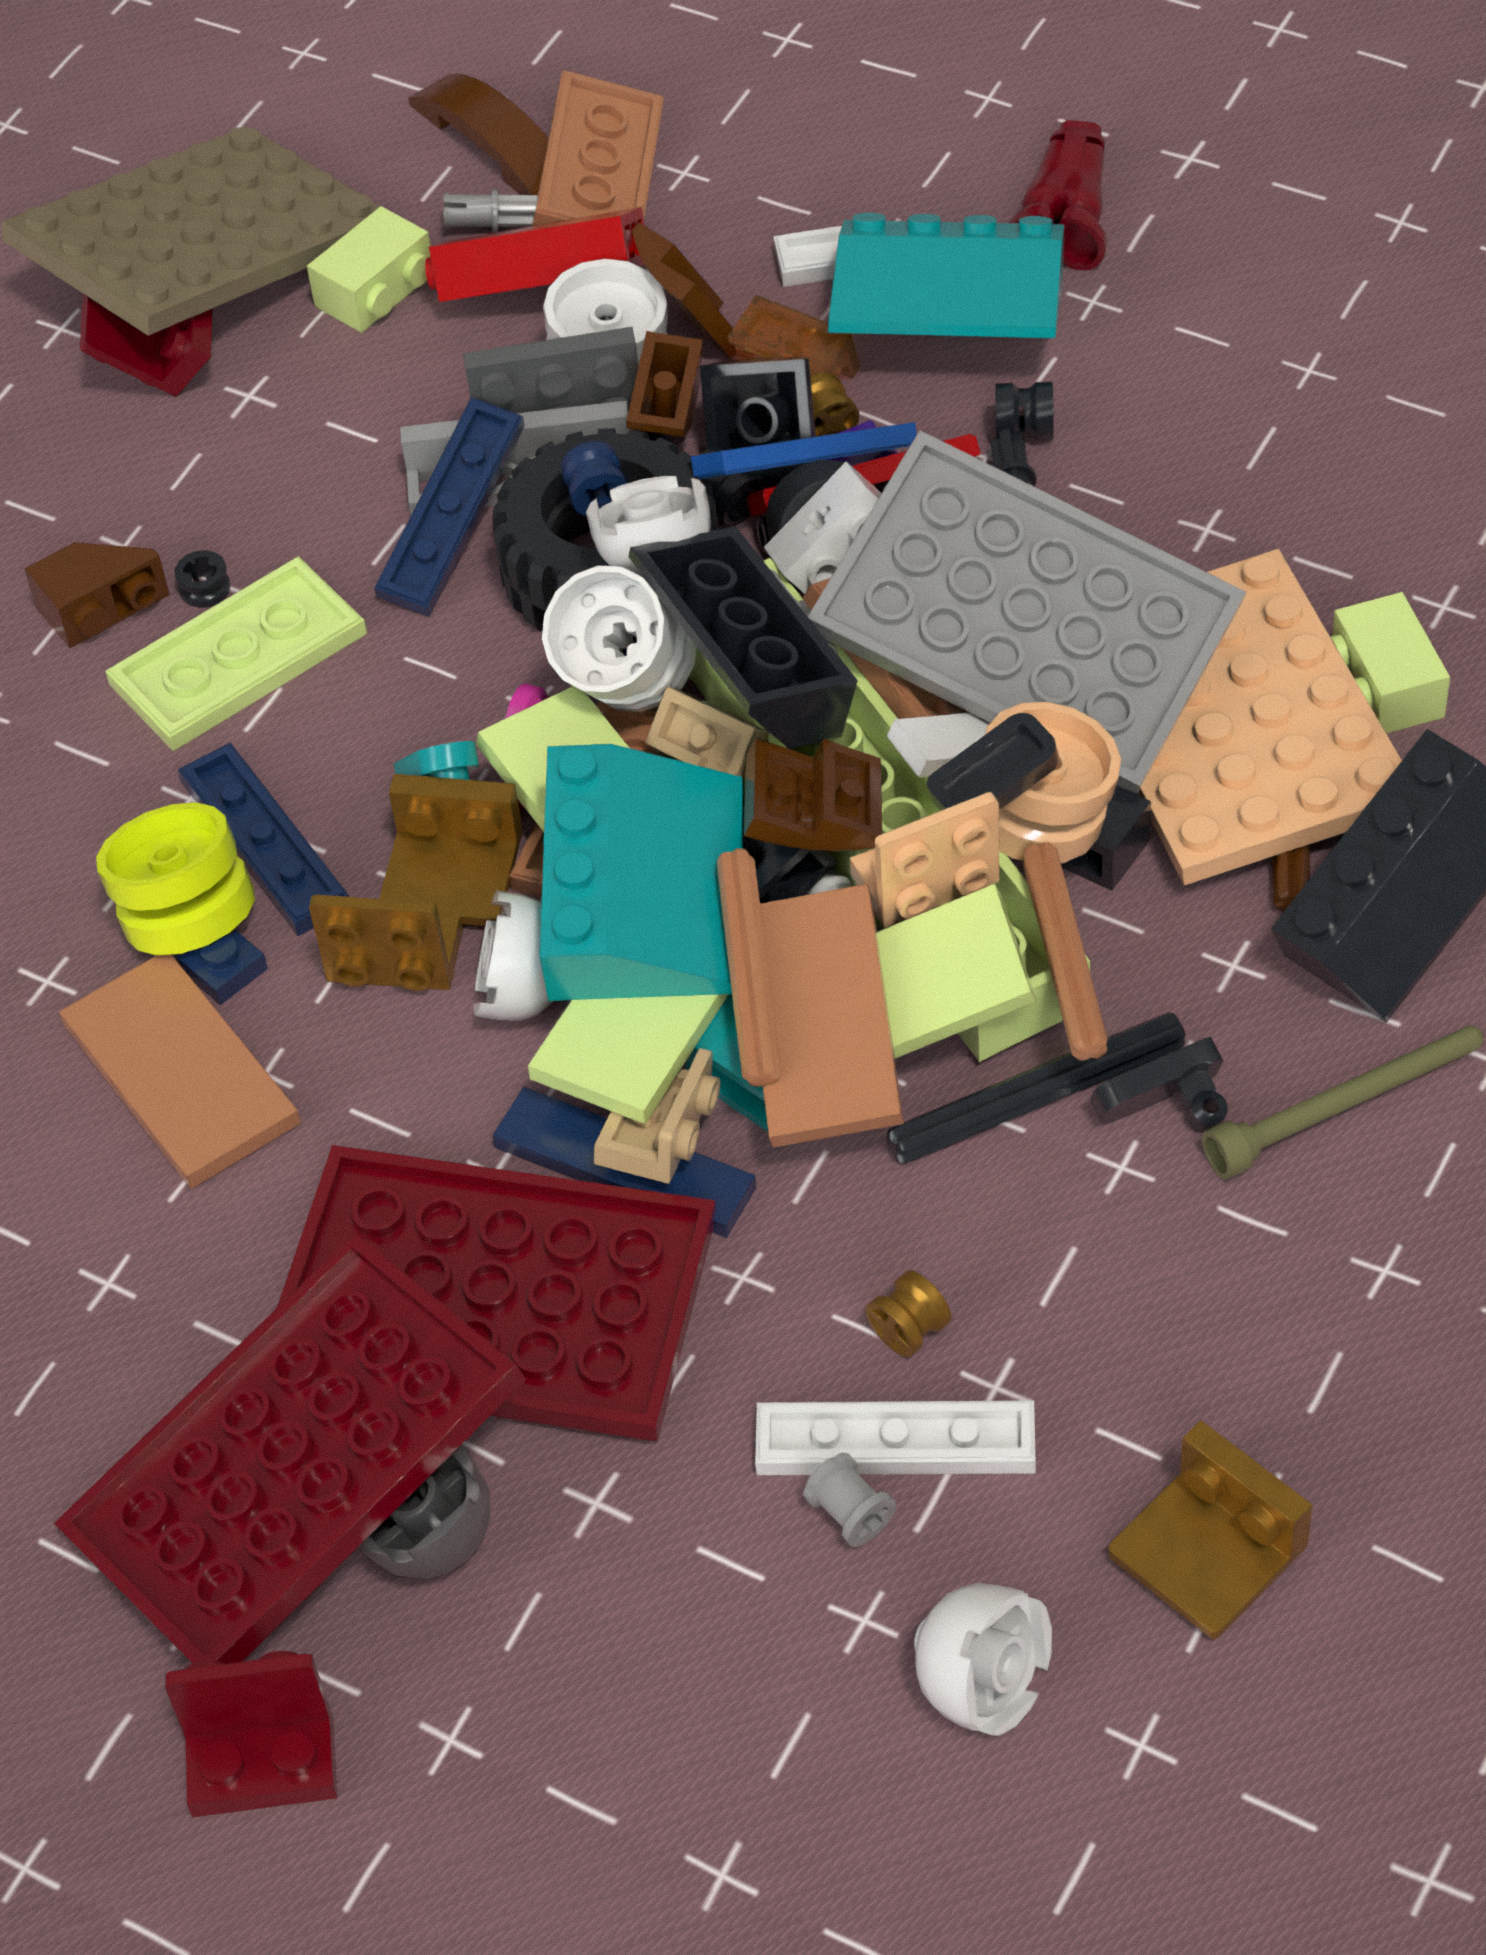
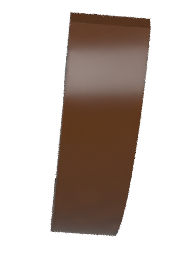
(490, 123)

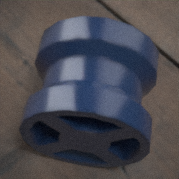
(591, 473)

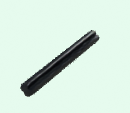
(1033, 1089)

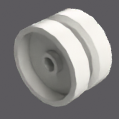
(604, 298)

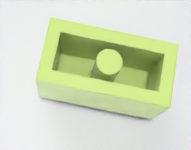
(370, 269)
(1392, 661)

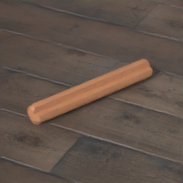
(1064, 952)
(748, 968)

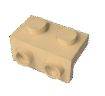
(670, 1132)

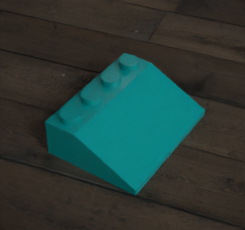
(948, 277)
(634, 874)

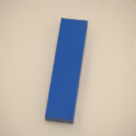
(803, 450)

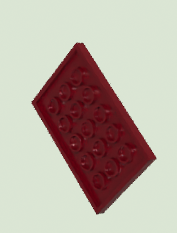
(555, 1272)
(289, 1454)

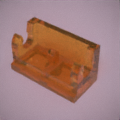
(781, 331)

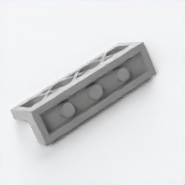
(426, 442)

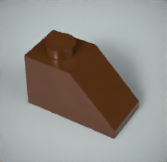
(666, 384)

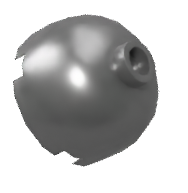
(436, 1523)

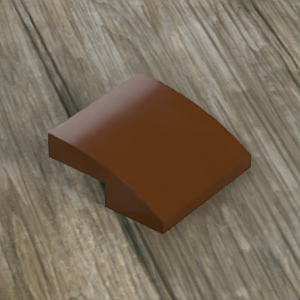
(684, 286)
(814, 800)

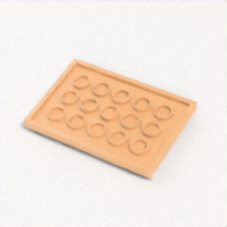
(1270, 740)

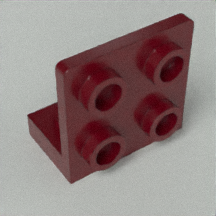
(158, 360)
(254, 1733)

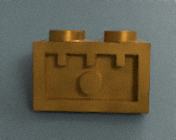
(453, 844)
(385, 942)
(1214, 1533)

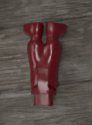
(1071, 190)

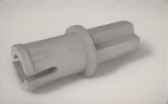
(489, 210)

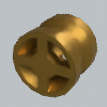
(831, 406)
(908, 1313)

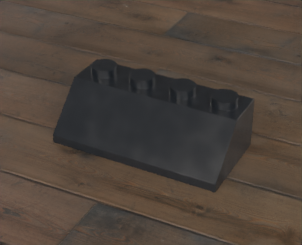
(751, 634)
(1395, 881)

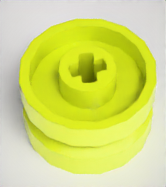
(176, 878)

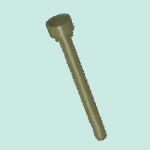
(1234, 1146)

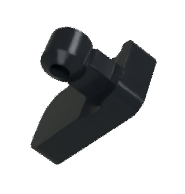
(1000, 762)
(1183, 1071)

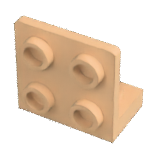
(932, 860)

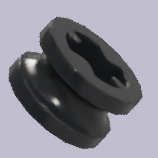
(198, 565)

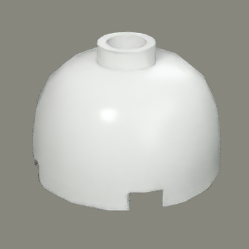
(647, 514)
(511, 961)
(981, 1655)

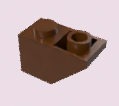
(95, 587)

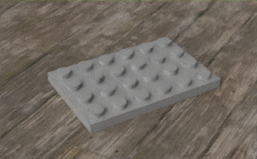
(1024, 600)

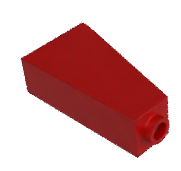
(529, 254)

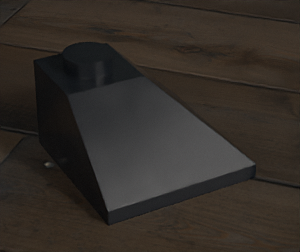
(757, 404)

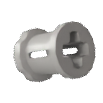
(849, 1499)

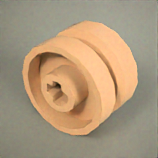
(1072, 799)

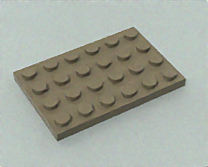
(190, 228)

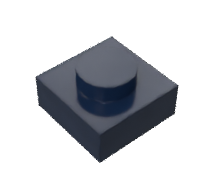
(224, 965)

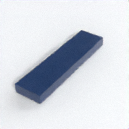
(449, 507)
(263, 834)
(564, 1141)

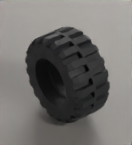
(538, 520)

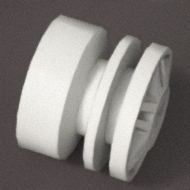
(593, 623)

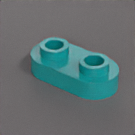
(442, 761)

